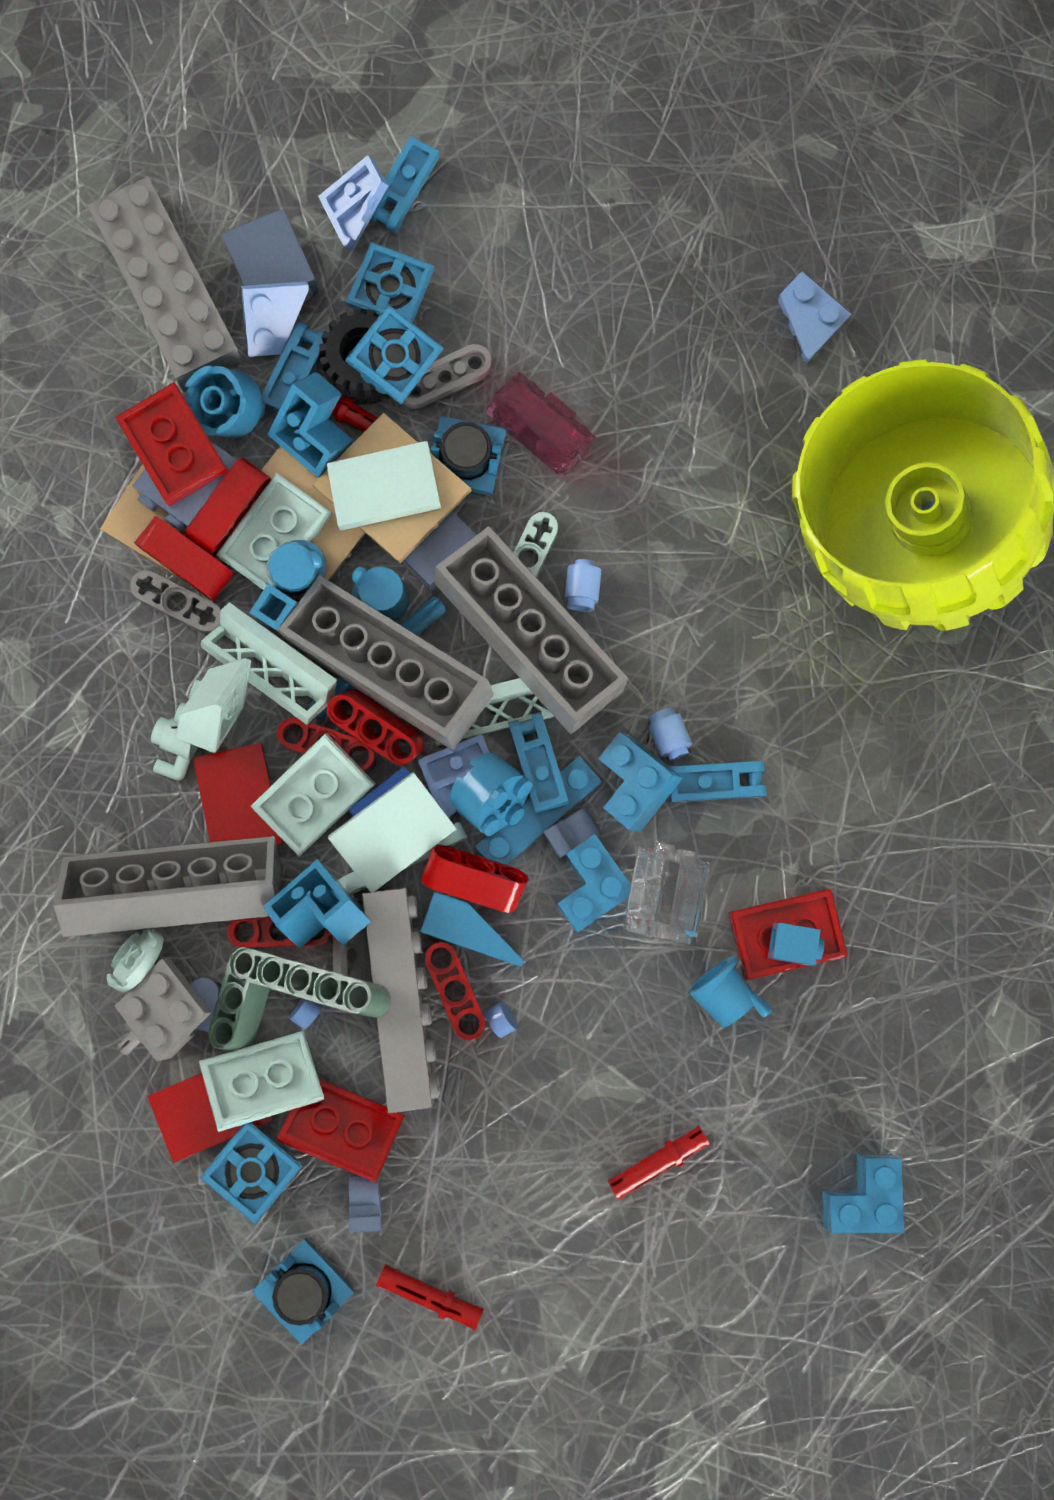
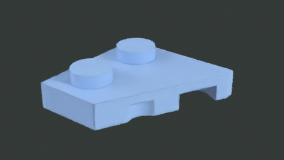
(354, 200)
(270, 315)
(811, 315)
(446, 765)

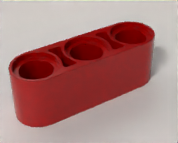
(227, 506)
(184, 558)
(359, 726)
(314, 732)
(474, 878)
(264, 937)
(455, 1009)

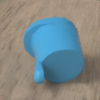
(295, 566)
(381, 590)
(726, 993)

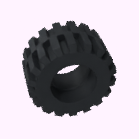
(336, 346)

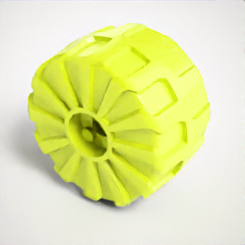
(913, 440)

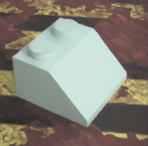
(213, 705)

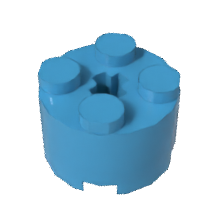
(225, 401)
(491, 794)

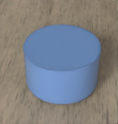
(305, 1012)
(501, 1019)

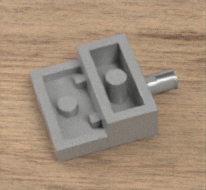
(161, 1012)

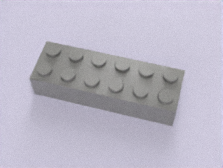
(164, 280)
(530, 630)
(386, 662)
(166, 886)
(402, 1027)

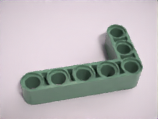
(255, 972)

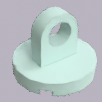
(135, 959)

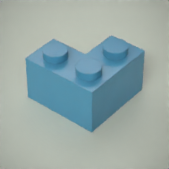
(305, 427)
(645, 782)
(602, 888)
(316, 902)
(876, 1203)

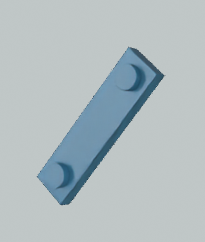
(513, 840)

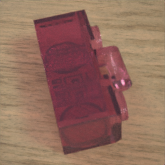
(541, 424)

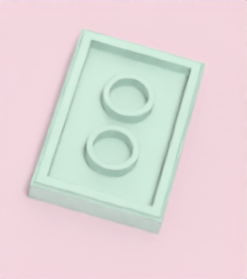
(383, 485)
(276, 517)
(313, 794)
(392, 832)
(261, 1080)

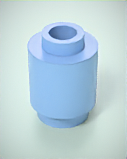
(582, 585)
(669, 734)

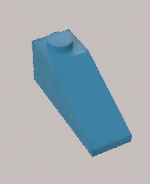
(460, 924)

